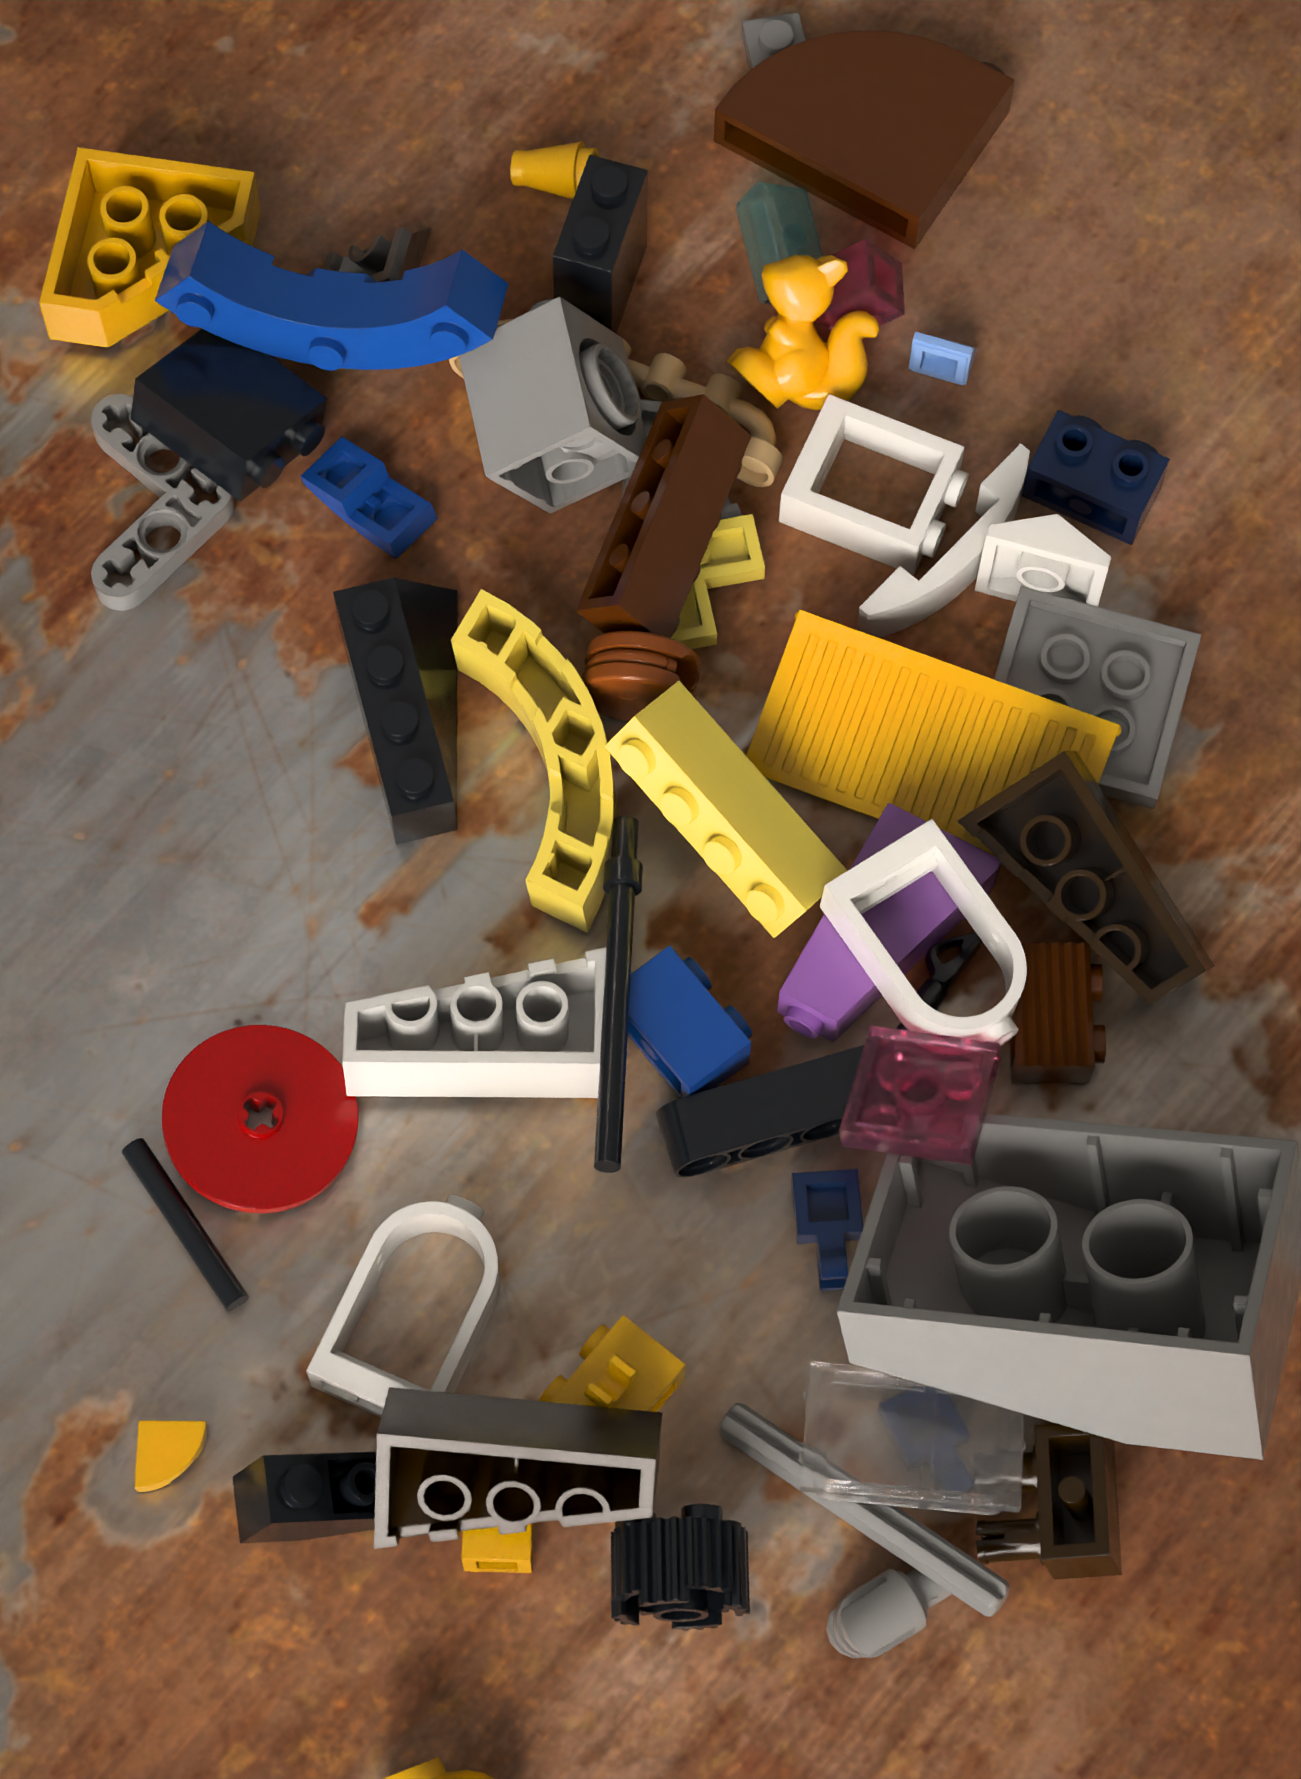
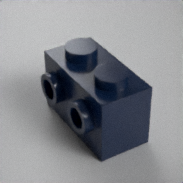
(1095, 476)

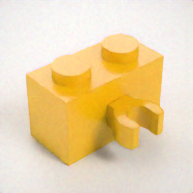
(621, 1371)

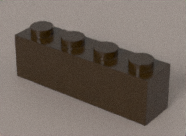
(508, 1463)

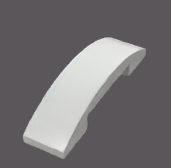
(905, 600)

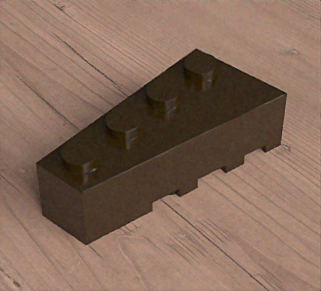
(1090, 873)

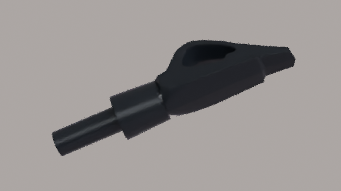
(945, 974)

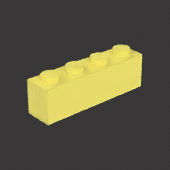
(725, 808)

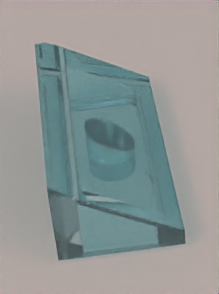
(774, 226)

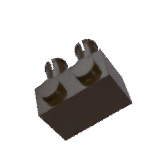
(1076, 1512)

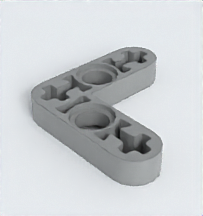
(174, 508)

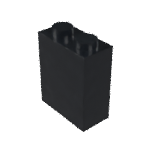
(603, 240)
(229, 411)

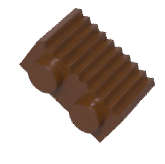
(1056, 1016)

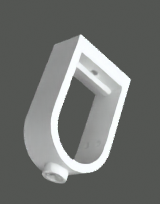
(891, 871)
(366, 1384)

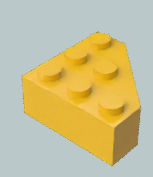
(120, 232)

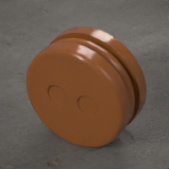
(634, 669)

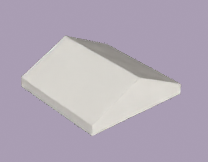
(1041, 556)

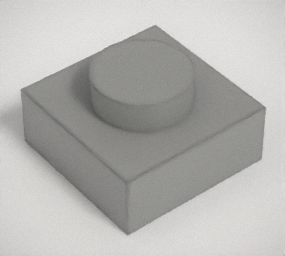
(769, 36)

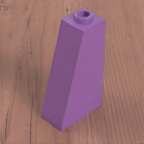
(828, 983)

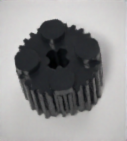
(680, 1568)

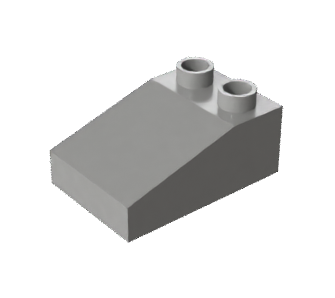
(1089, 1279)

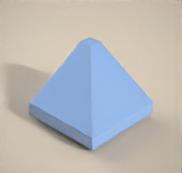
(941, 358)

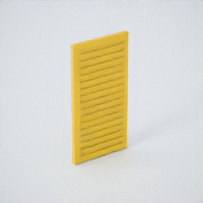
(906, 729)

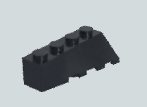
(407, 694)

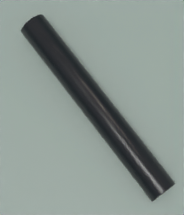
(185, 1224)

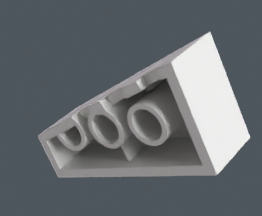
(484, 1037)

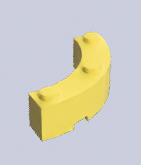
(552, 702)

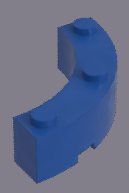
(331, 314)

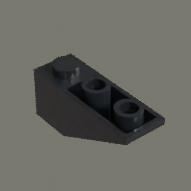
(305, 1496)

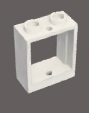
(852, 528)

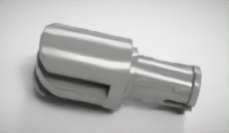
(882, 1613)

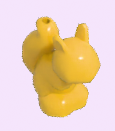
(793, 357)

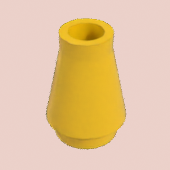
(551, 168)

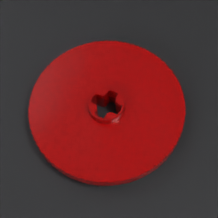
(266, 1166)

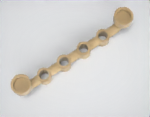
(666, 382)

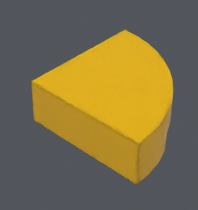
(166, 1451)

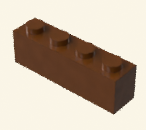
(665, 519)

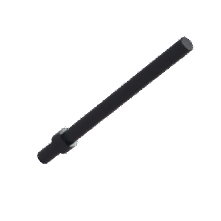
(622, 883)

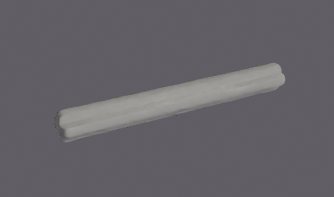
(882, 1523)

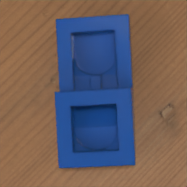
(367, 499)

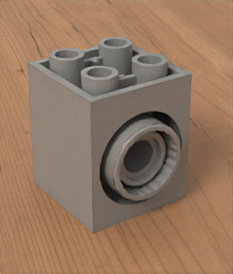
(554, 406)

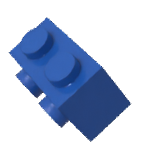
(684, 1026)

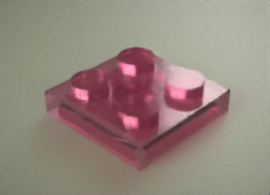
(920, 1095)

